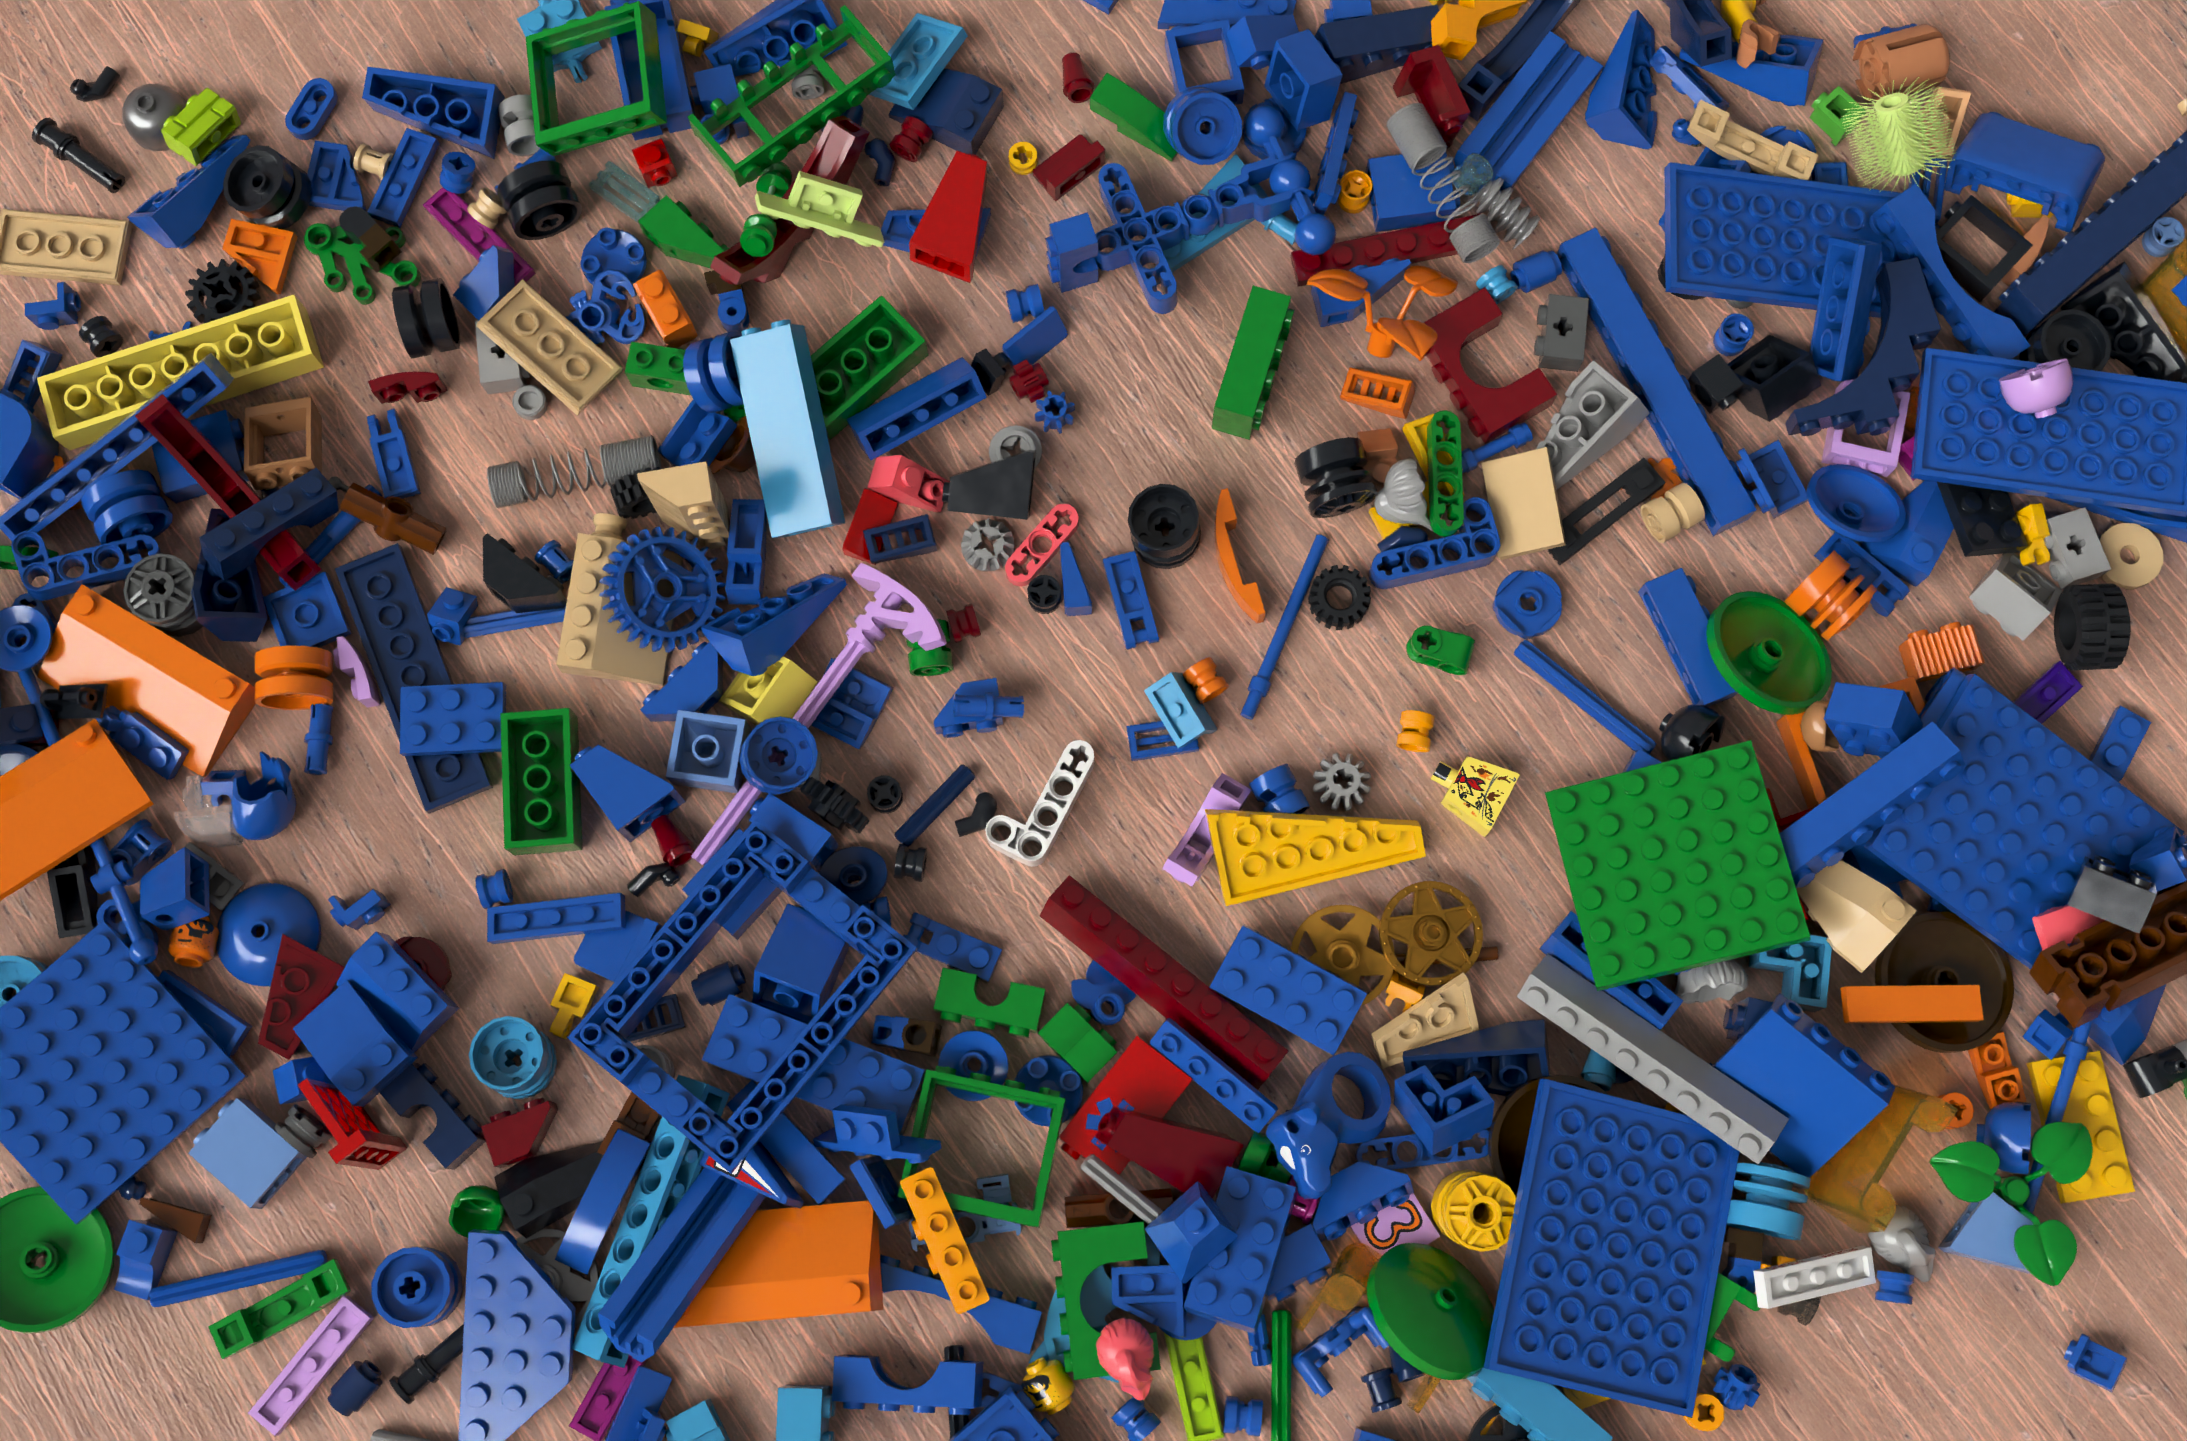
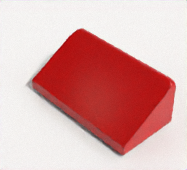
(871, 512)

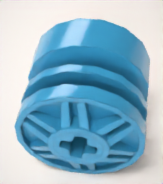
(494, 1051)
(1768, 1200)

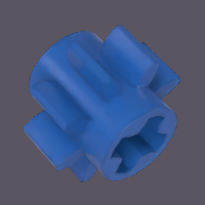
(1045, 415)
(1736, 1387)

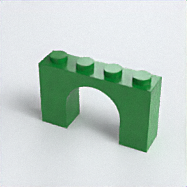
(1079, 1255)

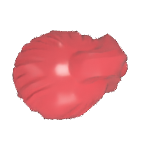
(1127, 1355)

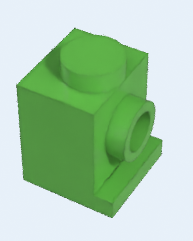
(1828, 113)

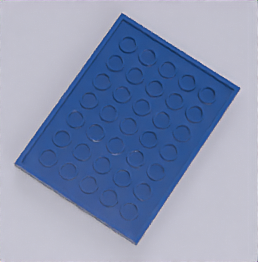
(2012, 822)
(1613, 1249)

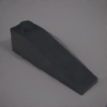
(2133, 325)
(547, 1186)

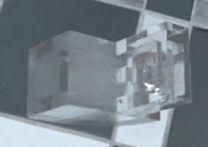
(204, 822)

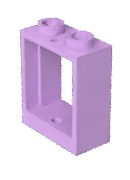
(1869, 459)

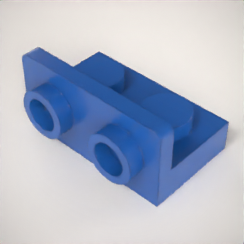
(696, 437)

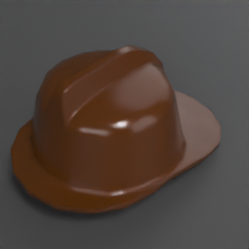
(737, 451)

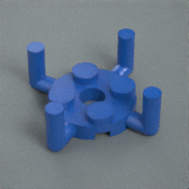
(1334, 1342)

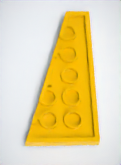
(1286, 851)

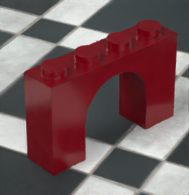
(1487, 409)

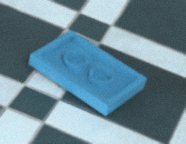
(919, 59)

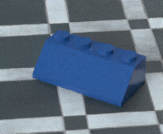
(1845, 307)

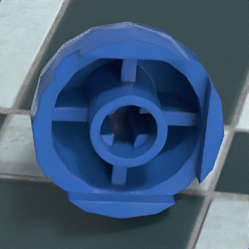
(2009, 1135)

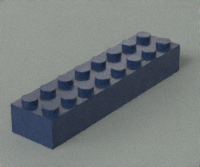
(2097, 240)

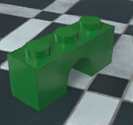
(1018, 1012)

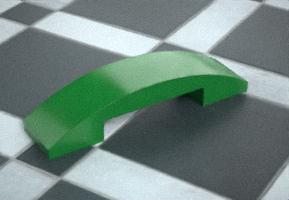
(280, 1310)

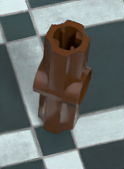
(393, 518)
(1094, 1208)

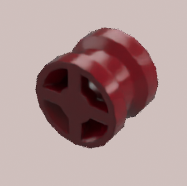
(963, 623)

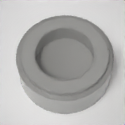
(529, 402)

